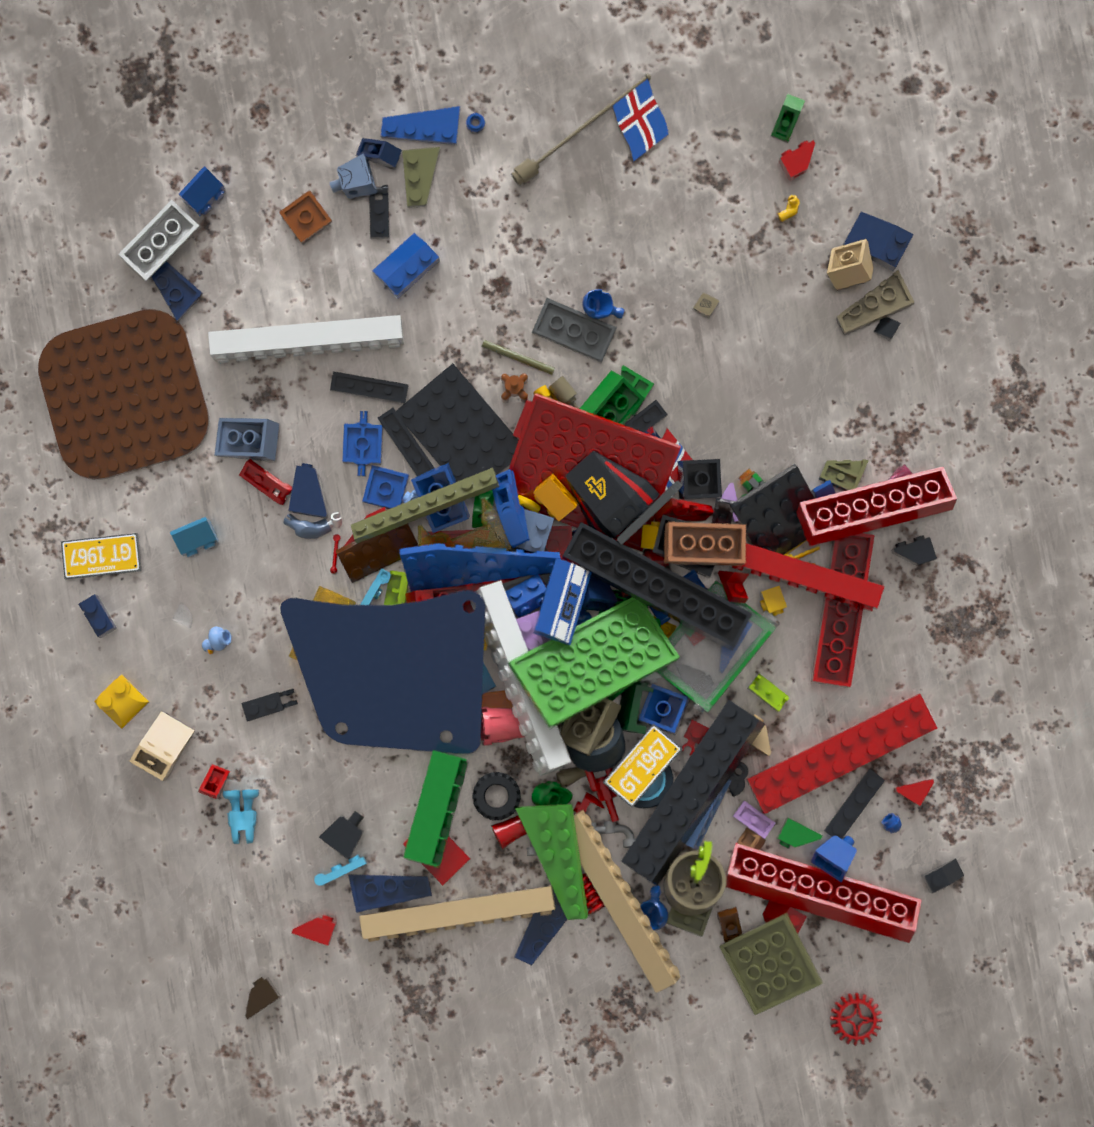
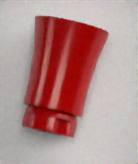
(508, 831)

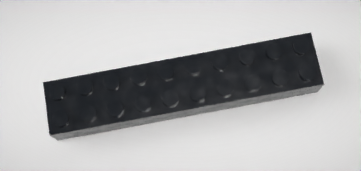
(657, 586)
(693, 792)

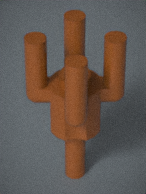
(514, 387)

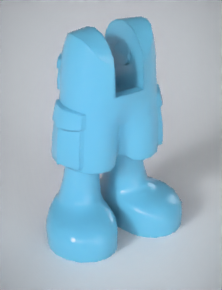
(241, 820)

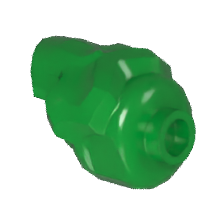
(551, 794)

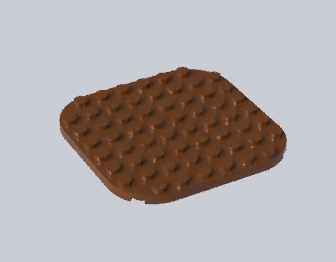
(123, 394)

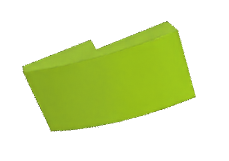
(700, 866)

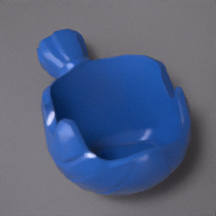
(600, 305)
(655, 909)

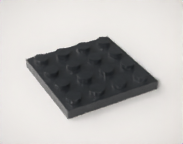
(772, 511)

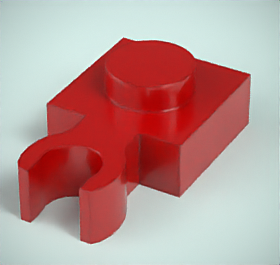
(694, 734)

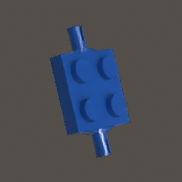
(362, 443)

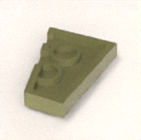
(418, 173)

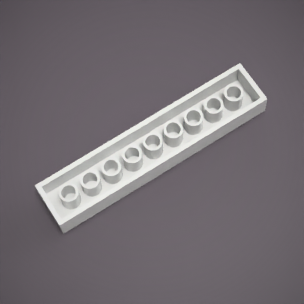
(306, 337)
(507, 644)

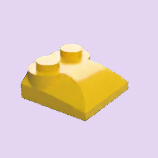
(121, 701)

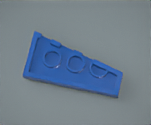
(424, 126)

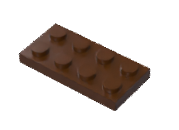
(375, 553)

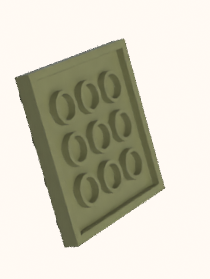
(771, 964)

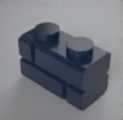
(97, 616)

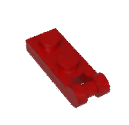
(265, 482)

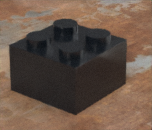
(699, 478)

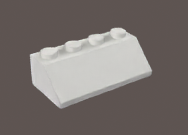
(158, 240)

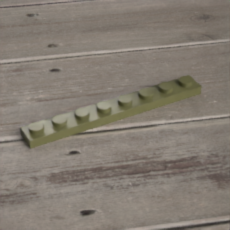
(424, 505)

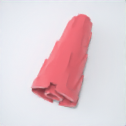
(498, 726)

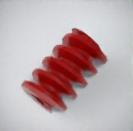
(592, 897)

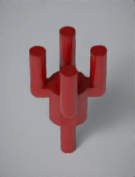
(603, 792)

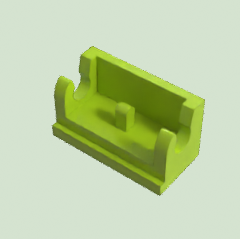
(396, 588)
(768, 692)

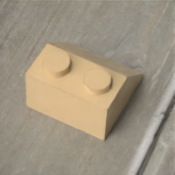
(850, 264)

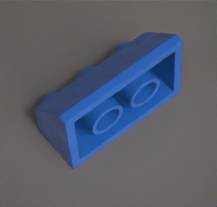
(406, 265)
(432, 481)

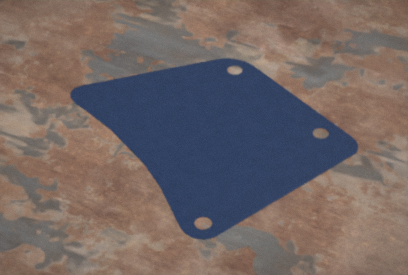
(393, 670)

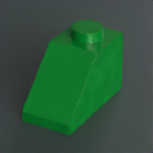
(787, 117)
(795, 834)

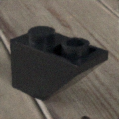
(917, 552)

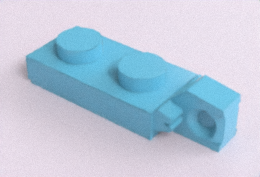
(375, 591)

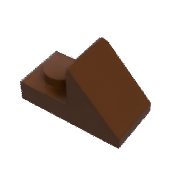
(729, 923)

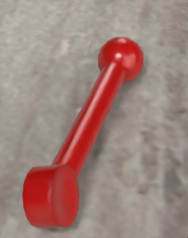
(336, 538)

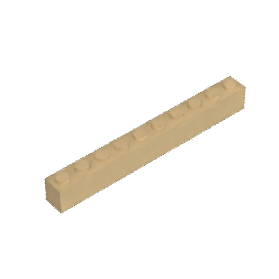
(623, 906)
(457, 912)

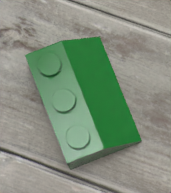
(613, 399)

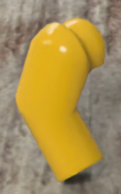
(791, 209)
(529, 504)

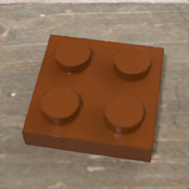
(305, 216)

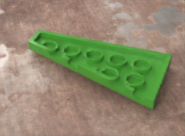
(555, 842)

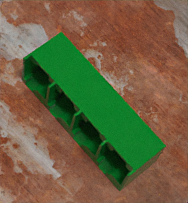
(436, 809)

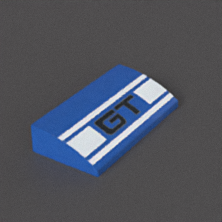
(562, 601)

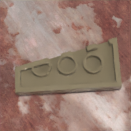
(879, 303)

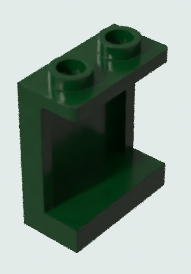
(630, 705)

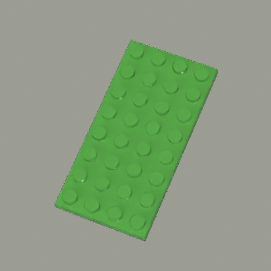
(600, 661)

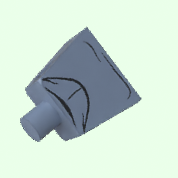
(355, 178)

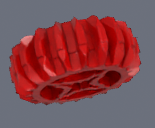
(856, 1028)

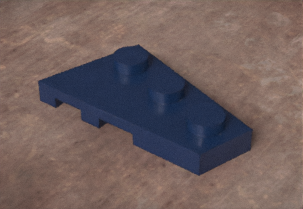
(176, 290)

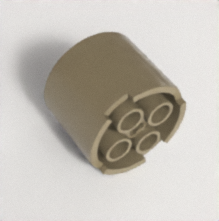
(696, 900)

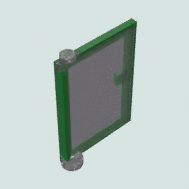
(709, 668)

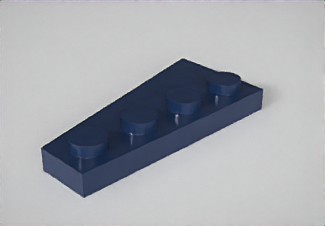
(385, 890)
(540, 933)

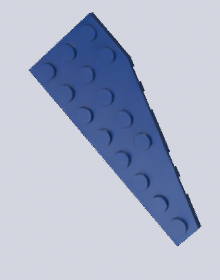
(443, 566)

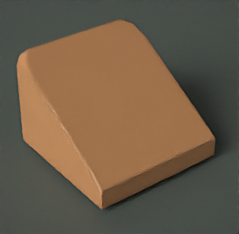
(751, 839)

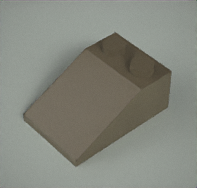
(589, 726)

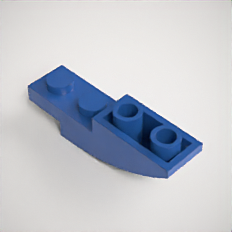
(509, 510)

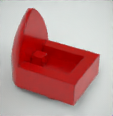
(586, 801)

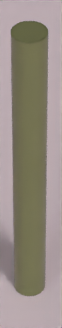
(518, 357)

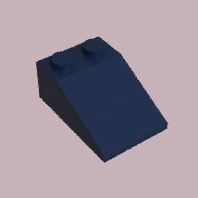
(885, 240)

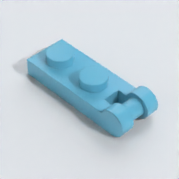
(338, 870)

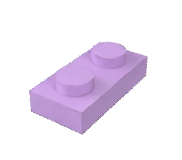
(754, 819)

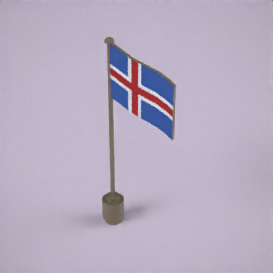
(636, 117)

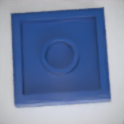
(385, 487)

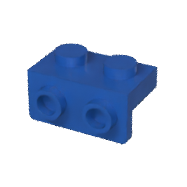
(526, 595)

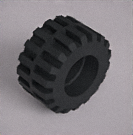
(484, 808)

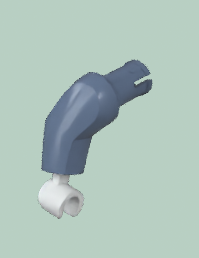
(313, 530)

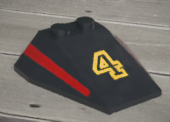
(609, 493)

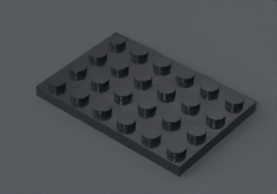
(458, 426)

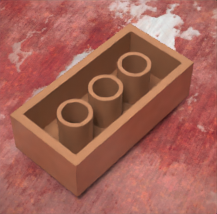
(705, 544)

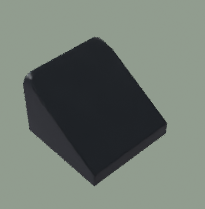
(887, 328)

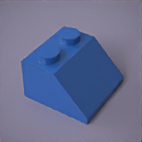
(202, 192)
(664, 709)

